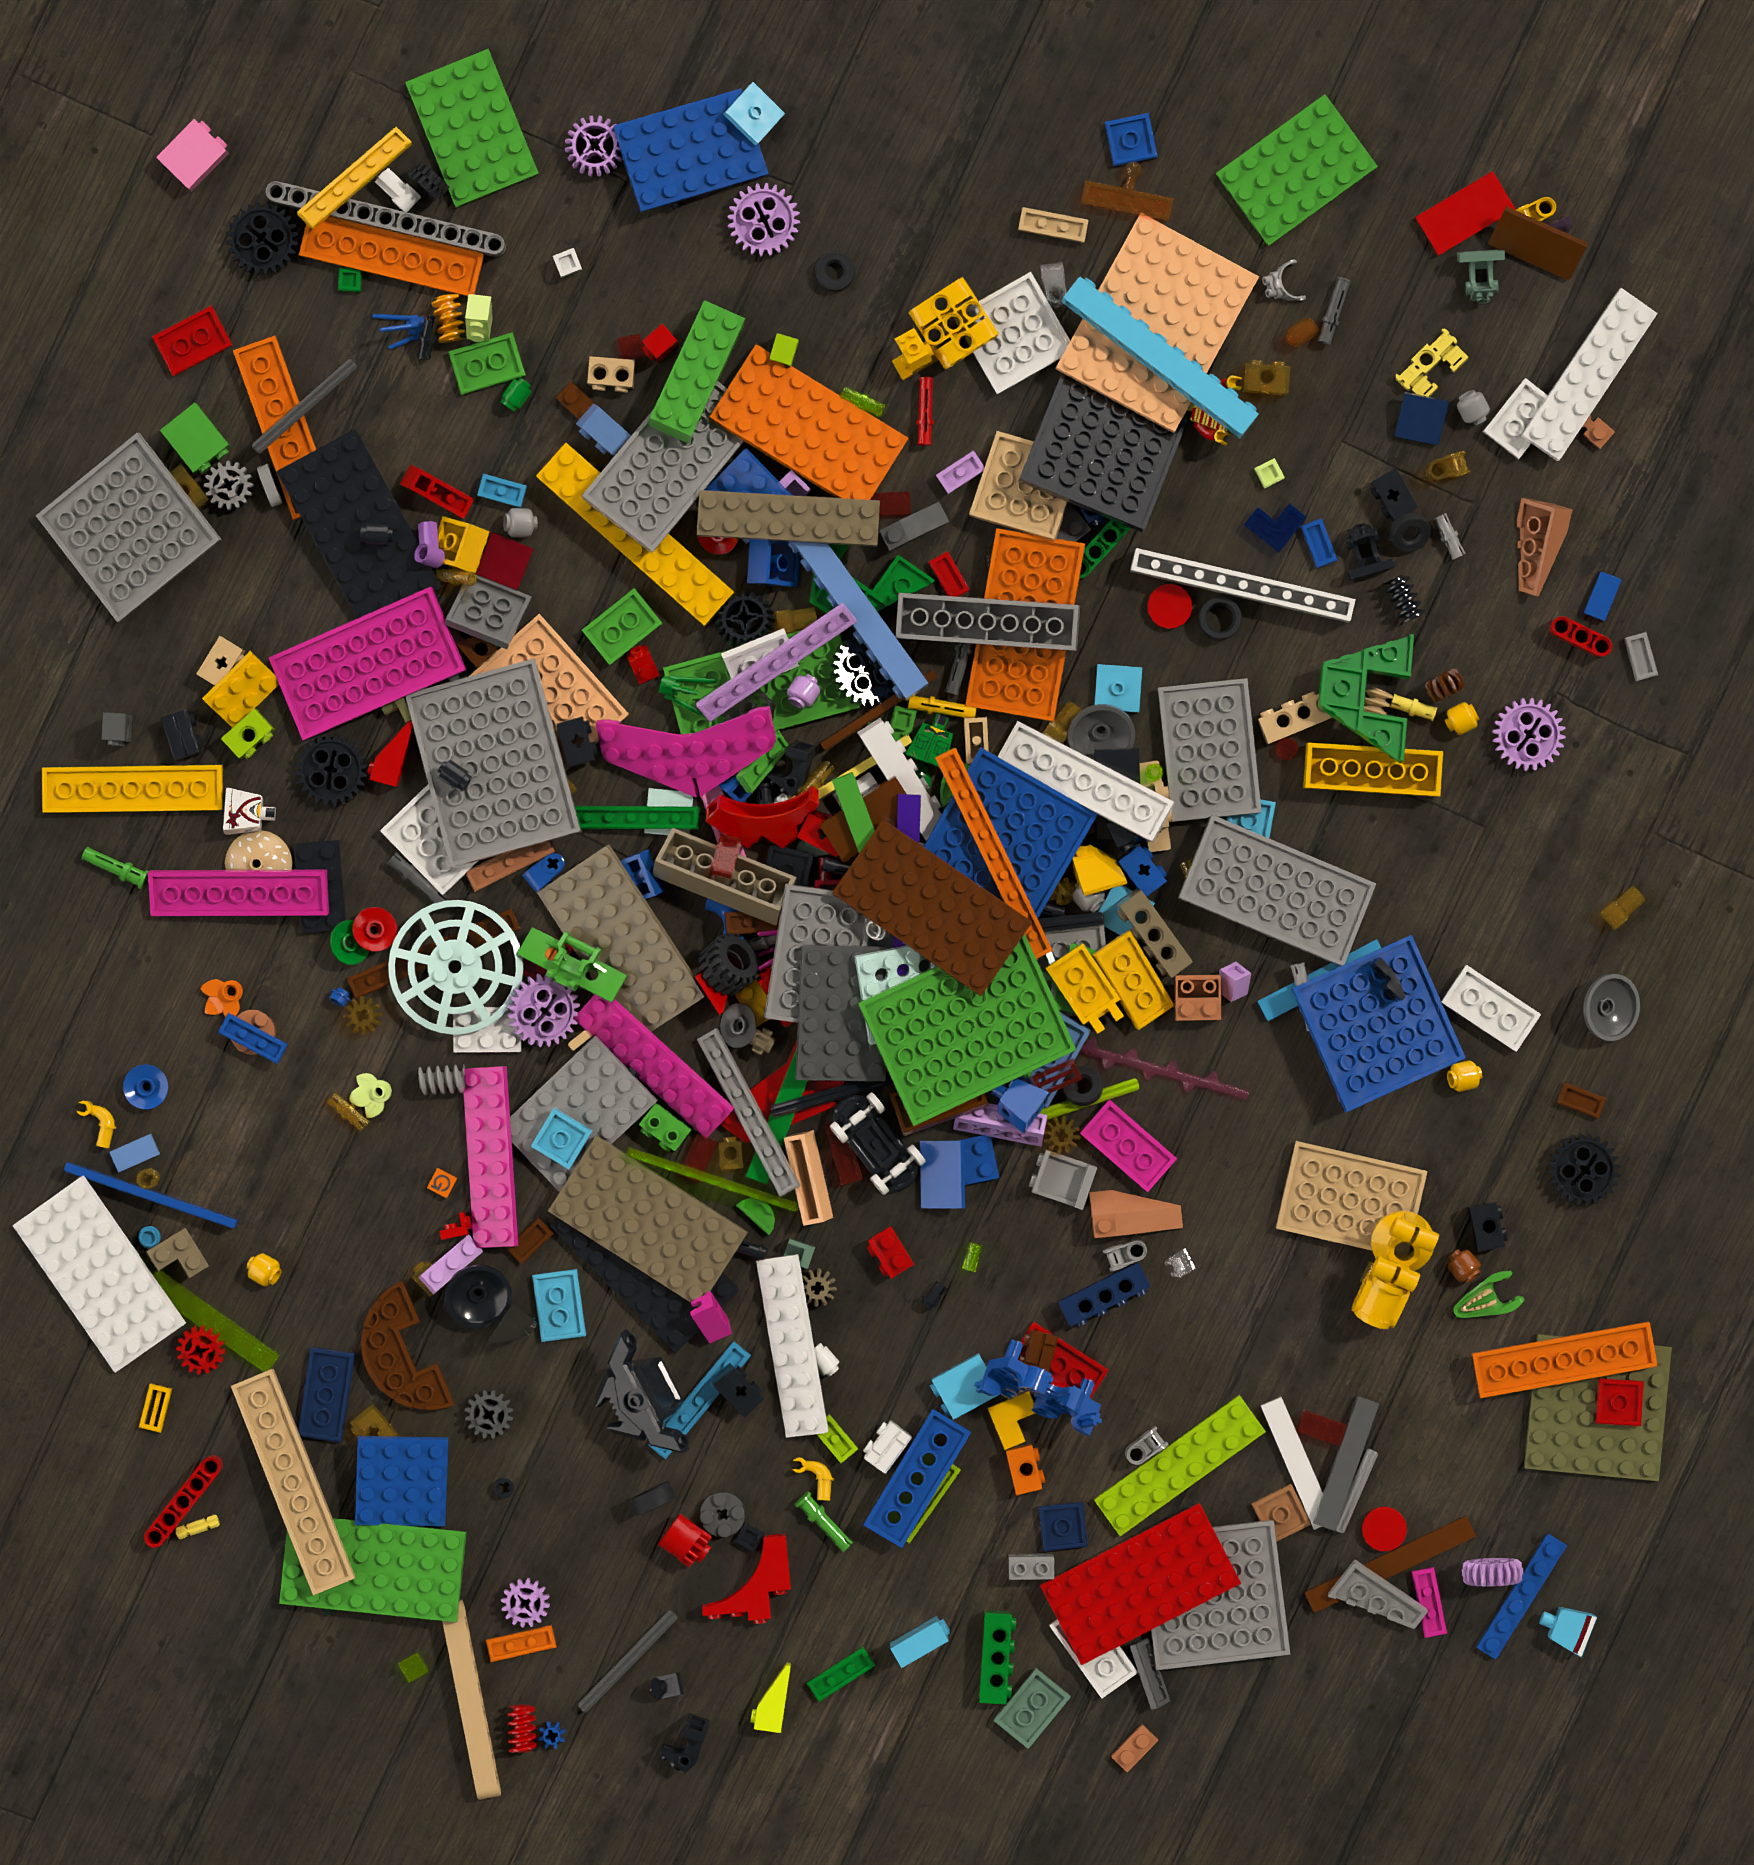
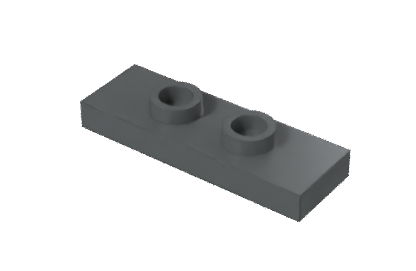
(1150, 1677)

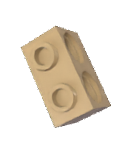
(612, 367)

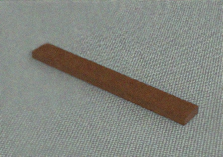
(378, 976)
(1401, 1558)

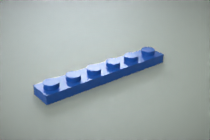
(1521, 1596)

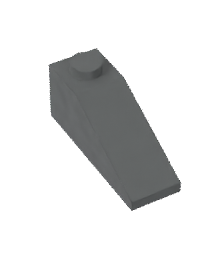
(913, 526)

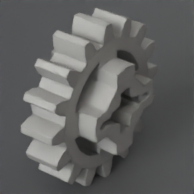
(232, 494)

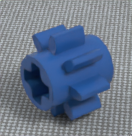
(555, 1728)

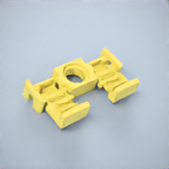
(1413, 374)

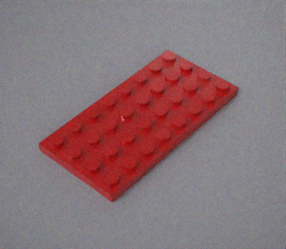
(1140, 1584)

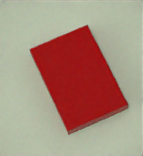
(192, 341)

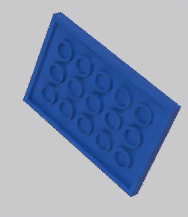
(687, 152)

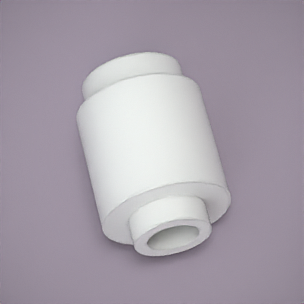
(825, 1360)

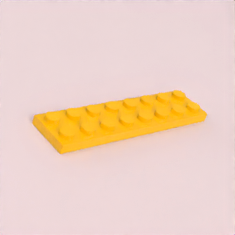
(132, 788)

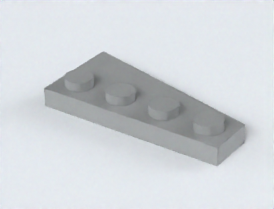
(1370, 1591)

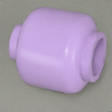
(803, 691)

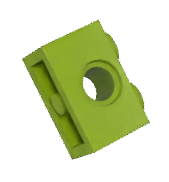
(235, 737)

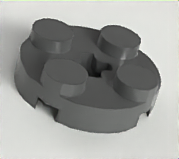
(724, 1526)

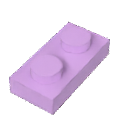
(960, 472)

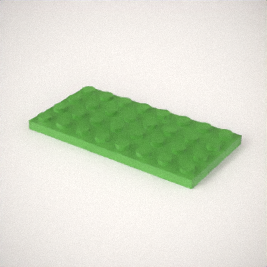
(786, 715)
(395, 1569)

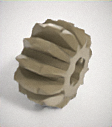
(824, 1292)

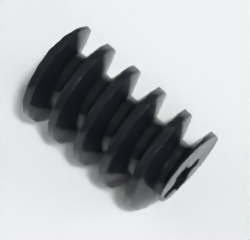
(1404, 598)

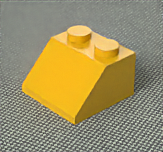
(461, 543)

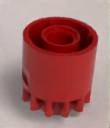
(685, 1541)

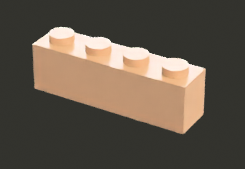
(807, 1167)

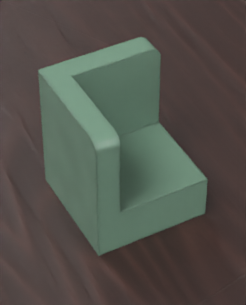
(803, 1249)

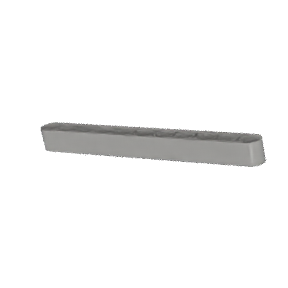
(398, 218)

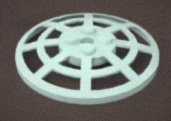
(470, 970)

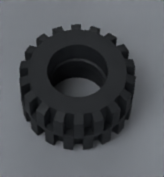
(729, 964)

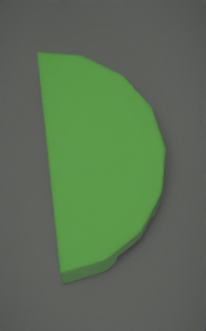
(758, 1212)

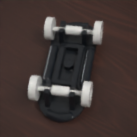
(875, 1142)

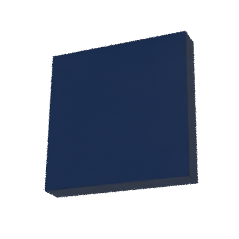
(1421, 418)
(1063, 1526)

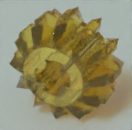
(365, 1022)
(1067, 1130)

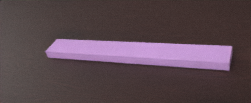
(776, 662)

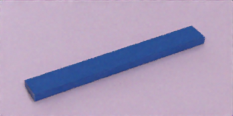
(151, 1195)

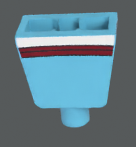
(1569, 1628)

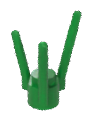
(671, 687)

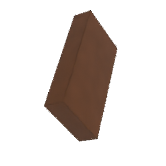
(1581, 1100)
(530, 1240)

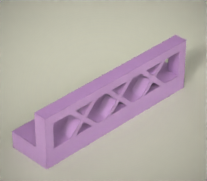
(990, 1123)

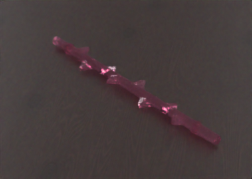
(1171, 1070)

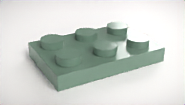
(1032, 1708)

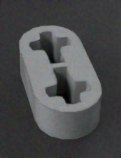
(269, 485)

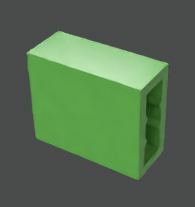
(196, 439)

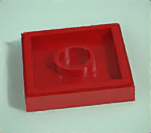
(1619, 1402)

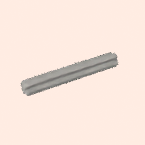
(1356, 1489)

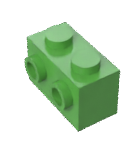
(664, 1127)

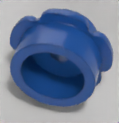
(339, 997)

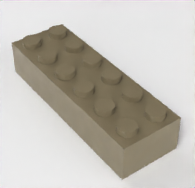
(753, 886)

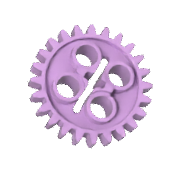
(782, 211)
(1512, 722)
(527, 998)

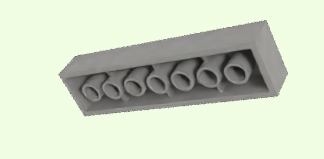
(987, 621)

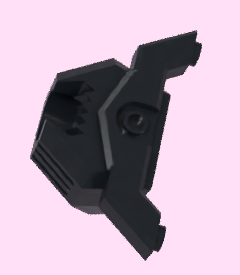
(642, 1396)

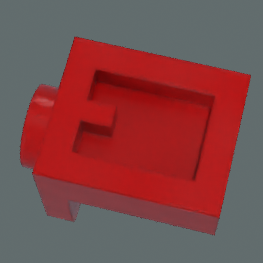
(453, 1230)

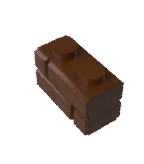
(1039, 1349)

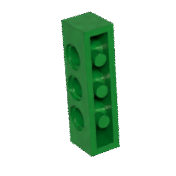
(993, 1621)

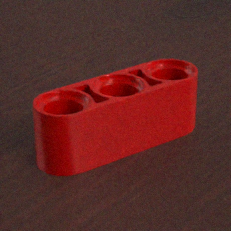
(1591, 636)

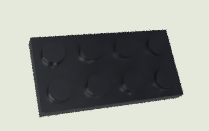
(323, 856)

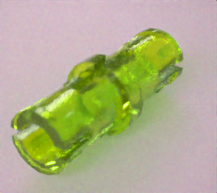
(863, 401)

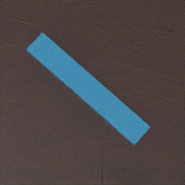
(1284, 1000)
(703, 1394)

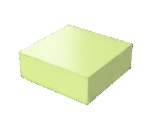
(1269, 473)

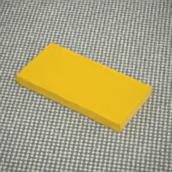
(1133, 979)

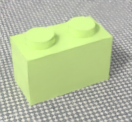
(478, 318)

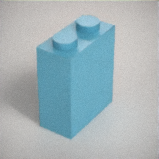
(958, 1387)
(920, 1641)

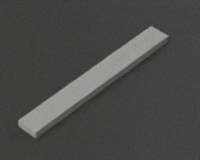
(748, 1112)

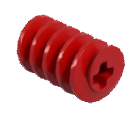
(522, 1728)

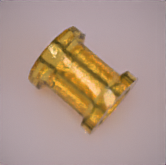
(142, 1174)

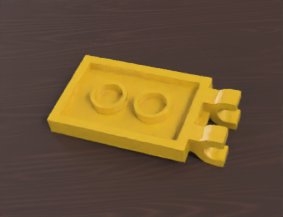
(1085, 987)

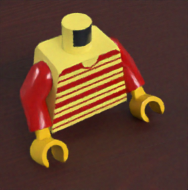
(1207, 425)

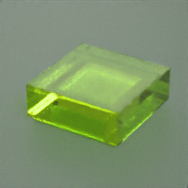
(413, 1667)

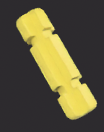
(197, 1527)

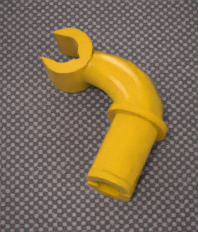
(106, 1122)
(822, 1475)

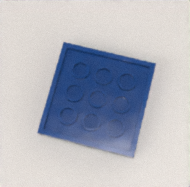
(401, 1480)

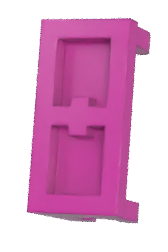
(710, 1318)

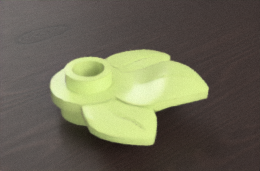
(367, 1094)

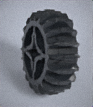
(736, 621)

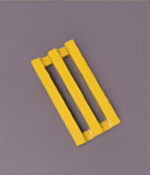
(152, 1387)

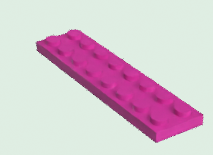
(238, 892)
(655, 1063)
(490, 1157)

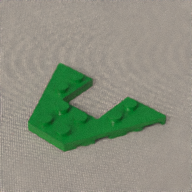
(899, 578)
(1344, 689)

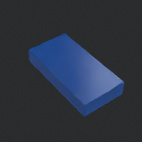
(1318, 543)
(1602, 596)

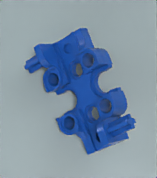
(1011, 1376)

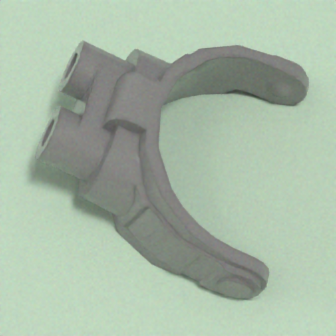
(1275, 287)

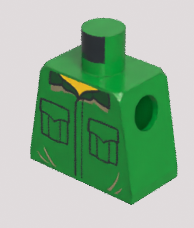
(931, 741)

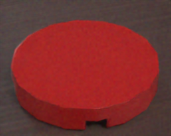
(1169, 606)
(1384, 1528)

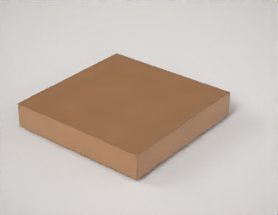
(1285, 1510)

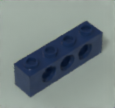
(1139, 1287)

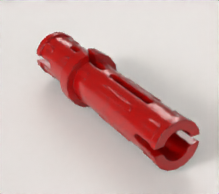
(925, 424)

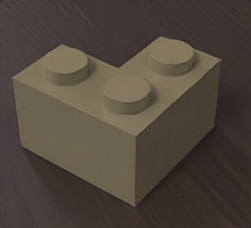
(179, 1248)

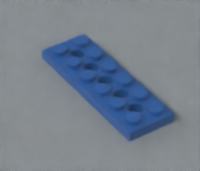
(921, 1493)

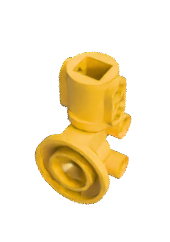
(1392, 1275)

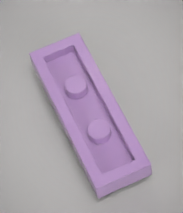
(450, 1263)

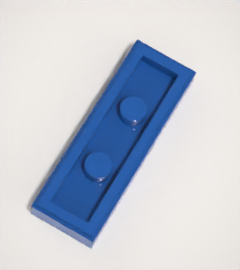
(253, 1038)

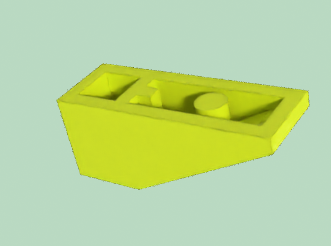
(771, 1706)

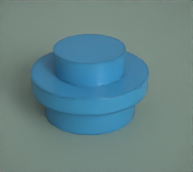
(149, 1237)

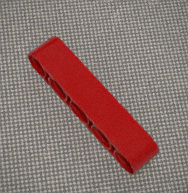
(176, 1509)

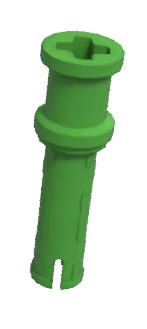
(125, 871)
(816, 1514)

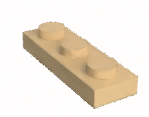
(1053, 225)

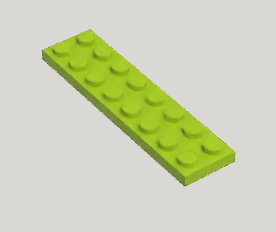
(1179, 1465)

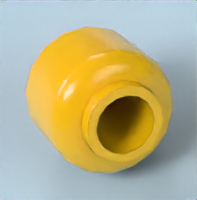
(1462, 718)
(1464, 1076)
(263, 1269)

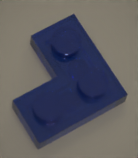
(1276, 532)

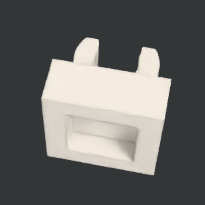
(567, 262)

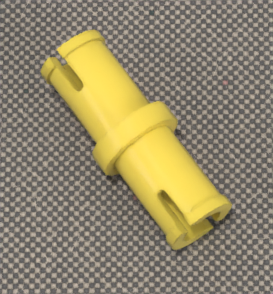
(1413, 707)

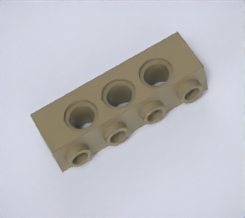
(1178, 958)

